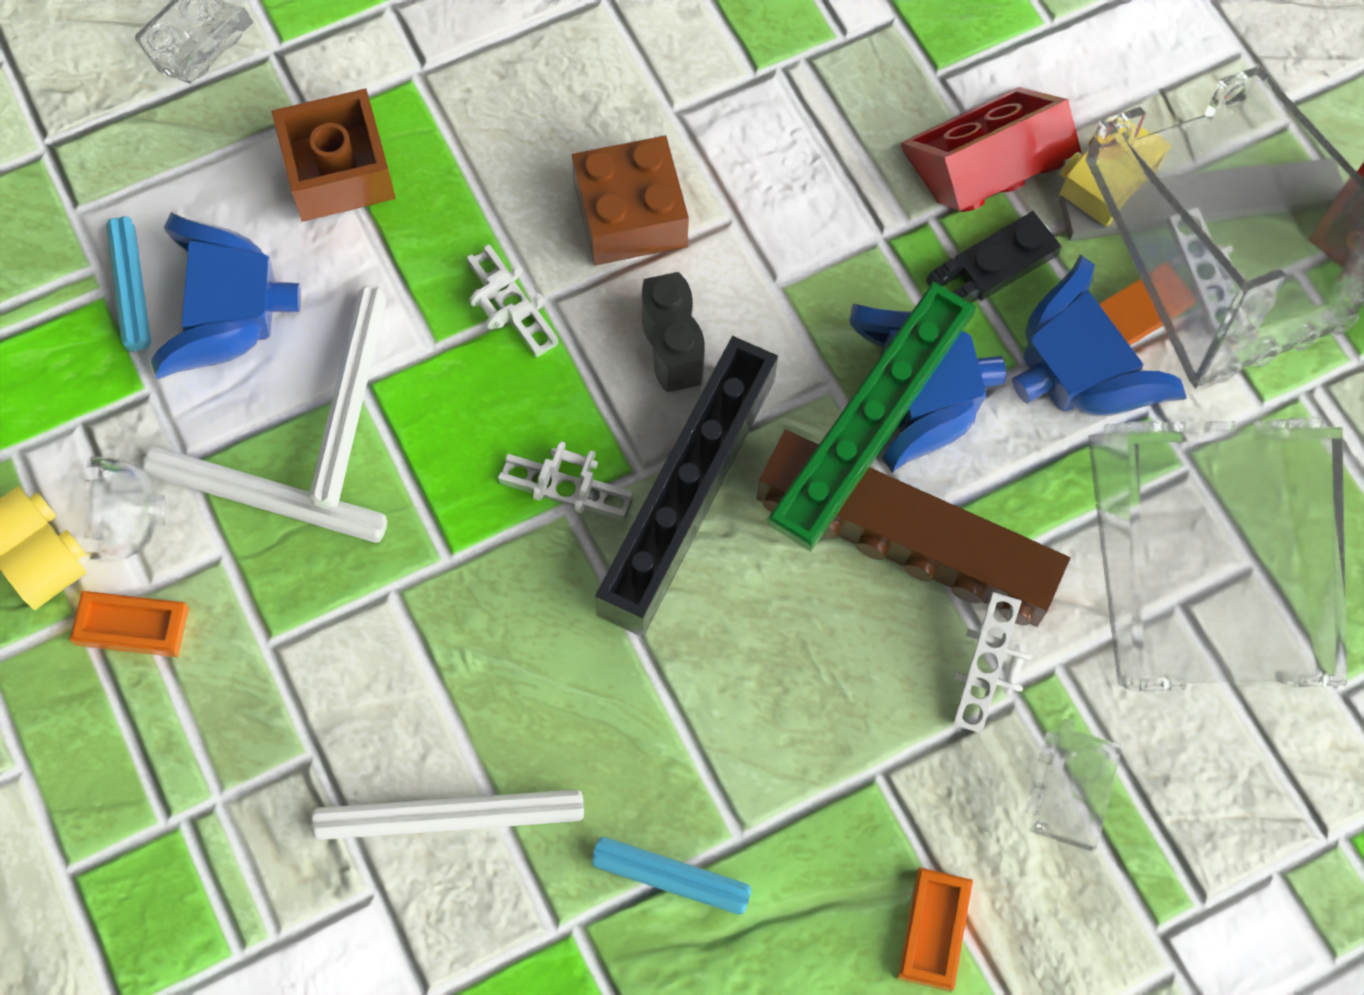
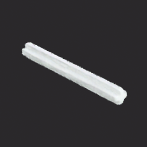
(347, 398)
(262, 494)
(447, 814)

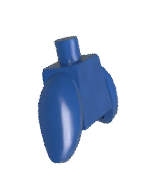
(225, 297)
(1083, 356)
(949, 398)

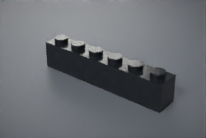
(686, 487)

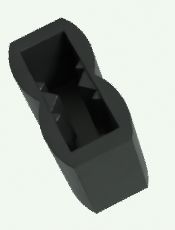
(673, 331)

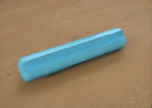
(128, 284)
(671, 875)

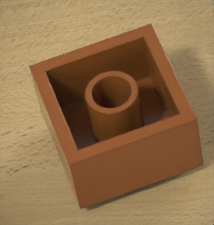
(333, 155)
(630, 200)

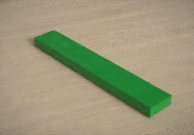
(871, 417)

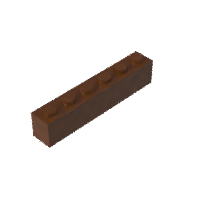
(929, 536)

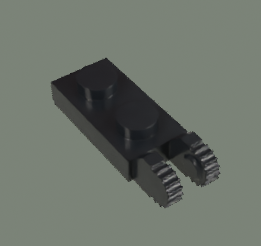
(999, 259)

